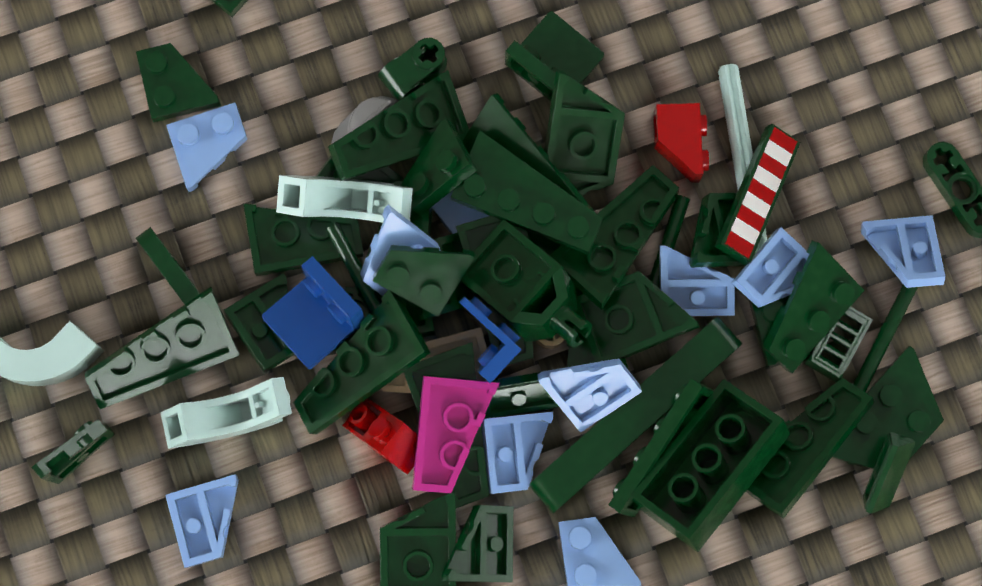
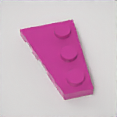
(446, 428)

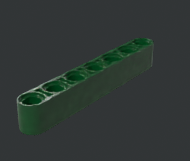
(632, 419)

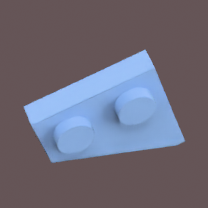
(908, 249)

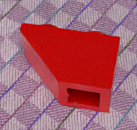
(679, 138)
(383, 434)

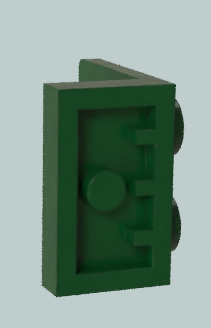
(550, 48)

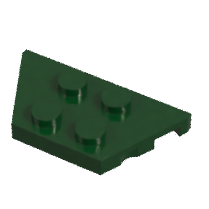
(583, 135)
(629, 323)
(900, 406)
(419, 544)

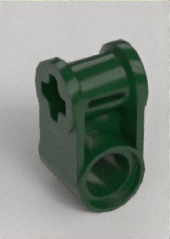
(410, 70)

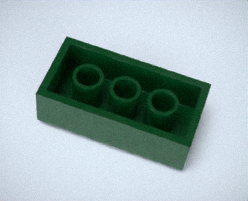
(710, 464)

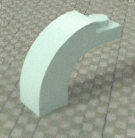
(335, 198)
(52, 363)
(228, 415)

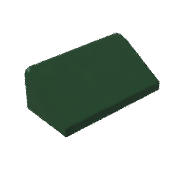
(887, 472)

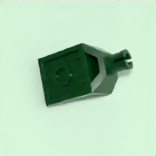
(526, 287)

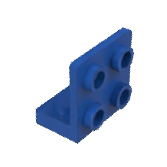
(314, 315)
(494, 358)

